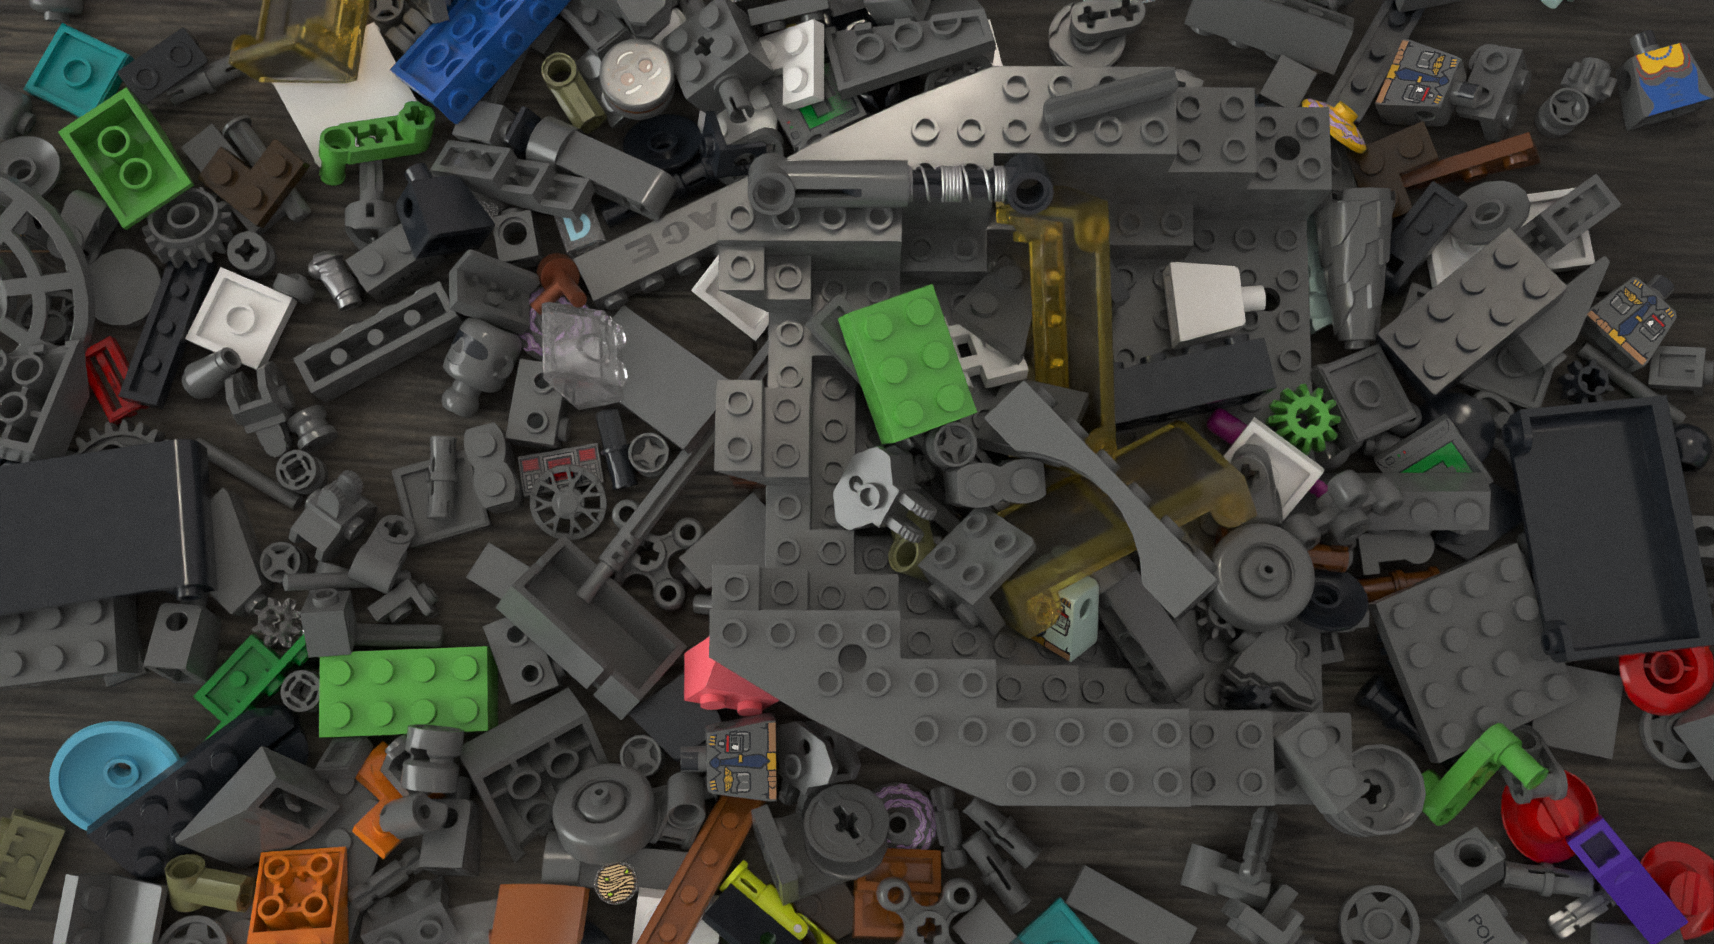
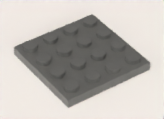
(1471, 651)

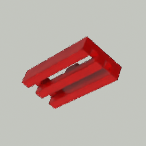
(128, 408)

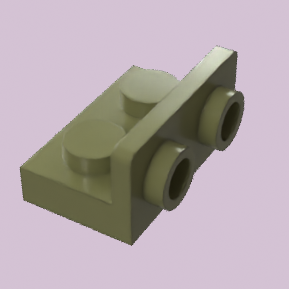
(25, 856)

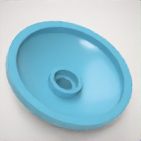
(87, 772)

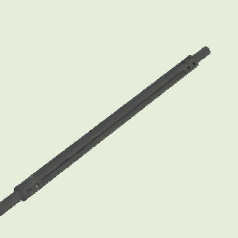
(660, 497)

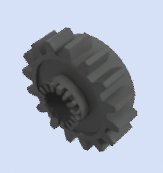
(190, 228)

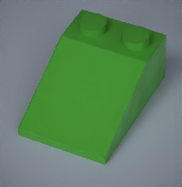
(127, 157)

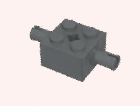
(717, 57)

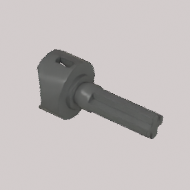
(371, 209)

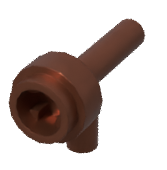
(558, 277)

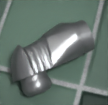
(340, 283)

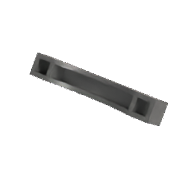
(1167, 566)

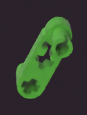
(400, 136)
(1494, 748)

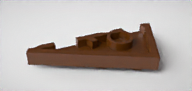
(1477, 164)

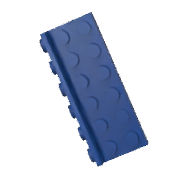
(469, 53)

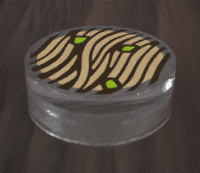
(616, 882)

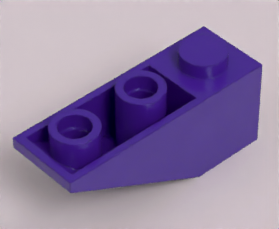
(1626, 880)

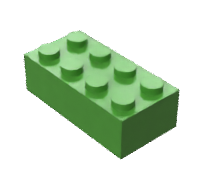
(397, 688)

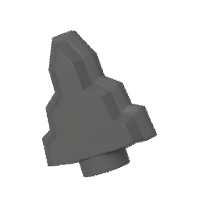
(1274, 661)

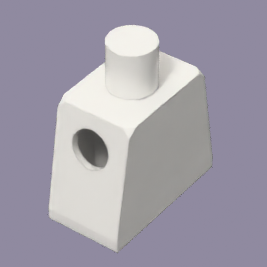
(1207, 302)

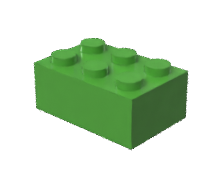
(907, 365)

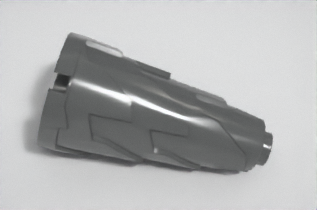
(1354, 255)

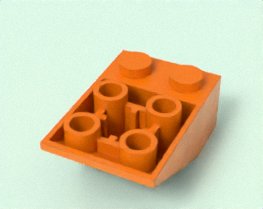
(301, 898)

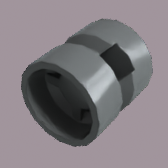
(432, 758)

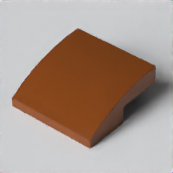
(916, 867)
(540, 914)

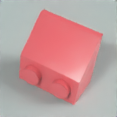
(718, 686)

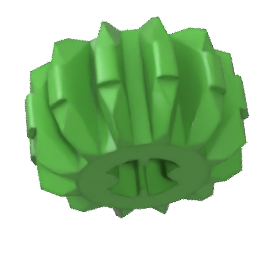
(1318, 416)

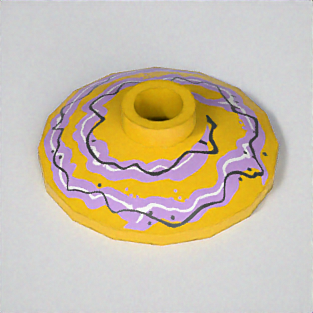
(1341, 124)

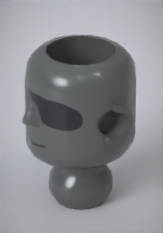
(479, 362)

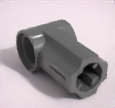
(1215, 874)

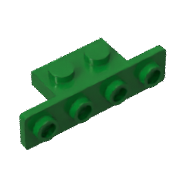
(247, 678)

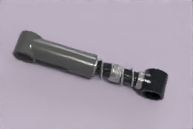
(893, 184)

